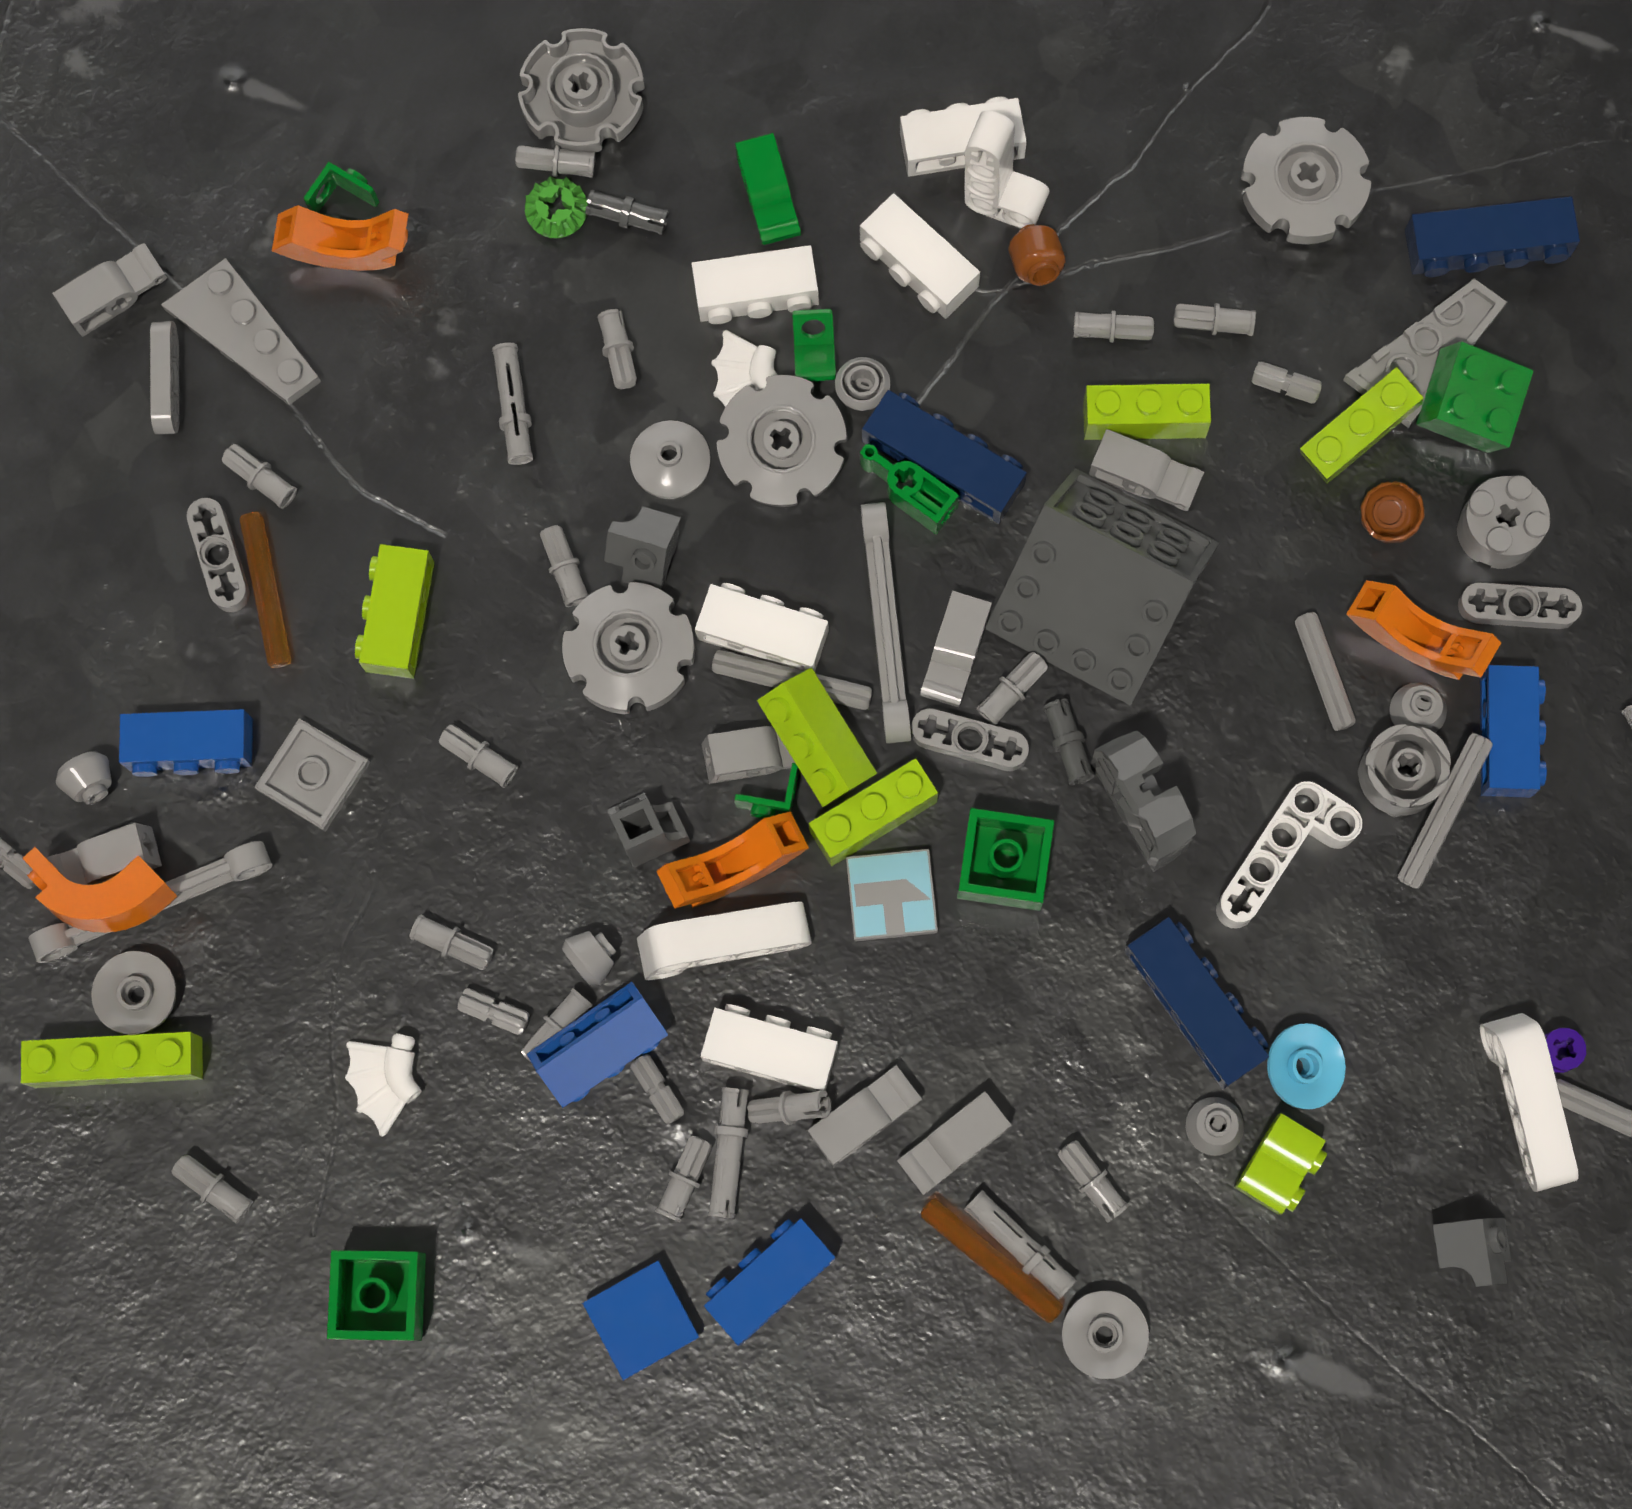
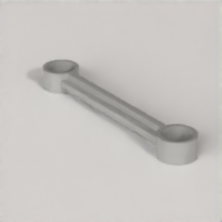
(885, 623)
(237, 865)

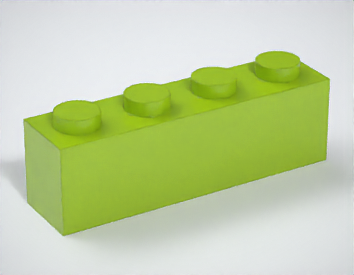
(112, 1060)

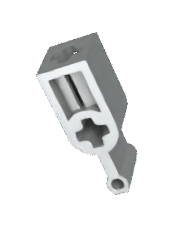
(108, 289)
(1144, 471)
(956, 648)
(744, 754)
(108, 854)
(864, 1116)
(954, 1143)

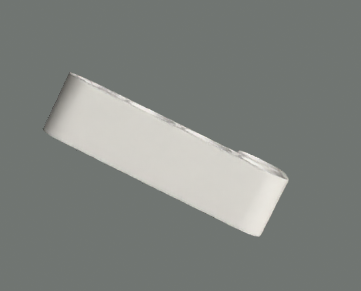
(989, 175)
(1276, 857)
(723, 937)
(1532, 1099)

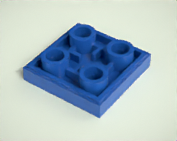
(641, 1320)

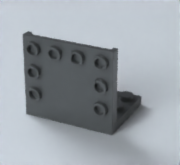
(1100, 584)

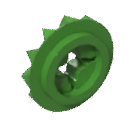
(563, 221)

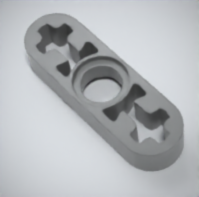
(164, 377)
(199, 531)
(1549, 617)
(962, 723)

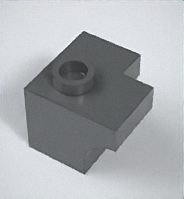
(643, 546)
(647, 828)
(1476, 1247)

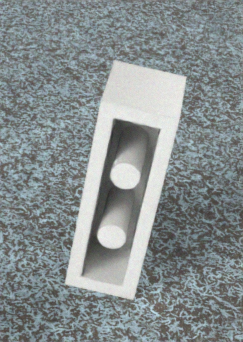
(939, 138)
(918, 257)
(755, 284)
(761, 627)
(769, 1048)

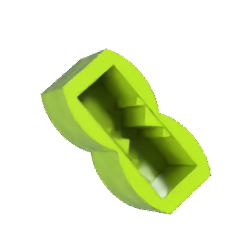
(1281, 1165)

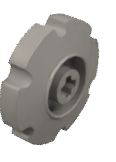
(577, 64)
(1311, 153)
(780, 408)
(615, 620)

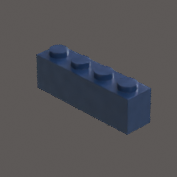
(1492, 236)
(957, 460)
(1197, 1003)

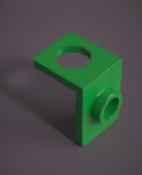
(348, 180)
(814, 352)
(765, 808)

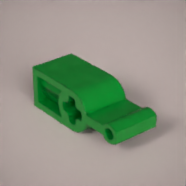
(767, 188)
(928, 499)

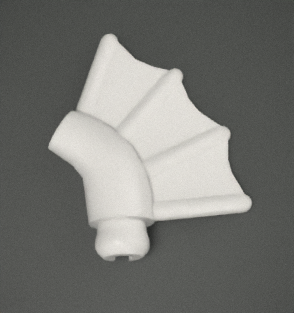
(741, 365)
(383, 1079)

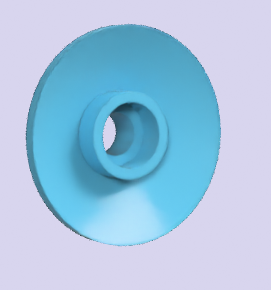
(1322, 1066)

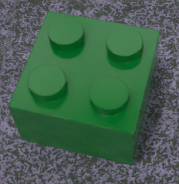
(1474, 397)
(1005, 859)
(376, 1295)

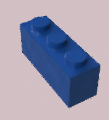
(1513, 725)
(186, 741)
(597, 1045)
(768, 1280)

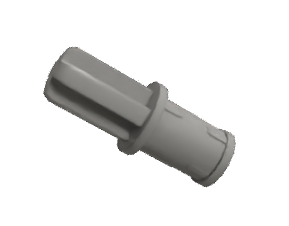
(556, 160)
(1215, 319)
(1113, 326)
(617, 348)
(259, 475)
(563, 566)
(1012, 688)
(478, 755)
(451, 942)
(567, 1012)
(789, 1107)
(684, 1178)
(1092, 1180)
(212, 1188)

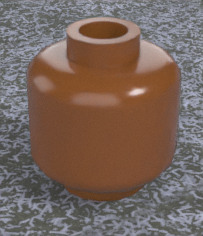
(1037, 254)

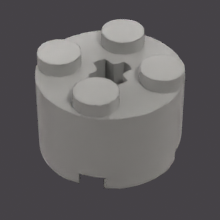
(1512, 501)
(1400, 747)

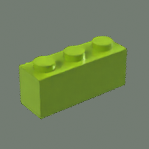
(1147, 411)
(1361, 425)
(395, 611)
(816, 736)
(873, 812)

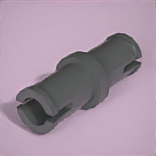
(627, 212)
(1068, 741)

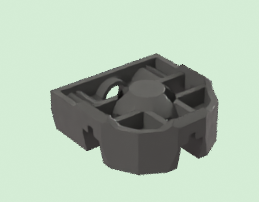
(1155, 819)

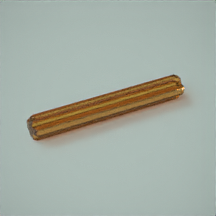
(265, 590)
(991, 1261)

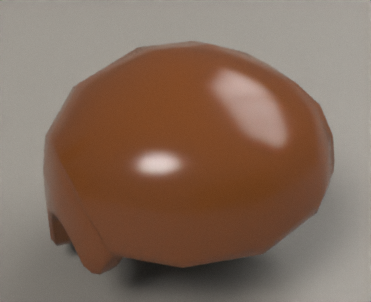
(1392, 512)

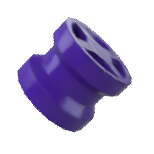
(1558, 1053)

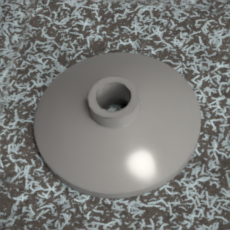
(673, 477)
(118, 980)
(1128, 1331)

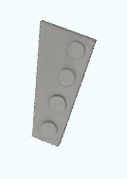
(236, 323)
(1415, 352)

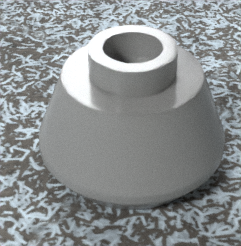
(862, 383)
(1418, 706)
(85, 777)
(590, 956)
(1208, 1137)

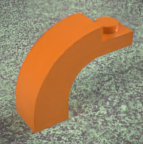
(341, 242)
(1419, 637)
(734, 864)
(104, 907)

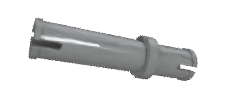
(517, 446)
(728, 1152)
(1020, 1245)

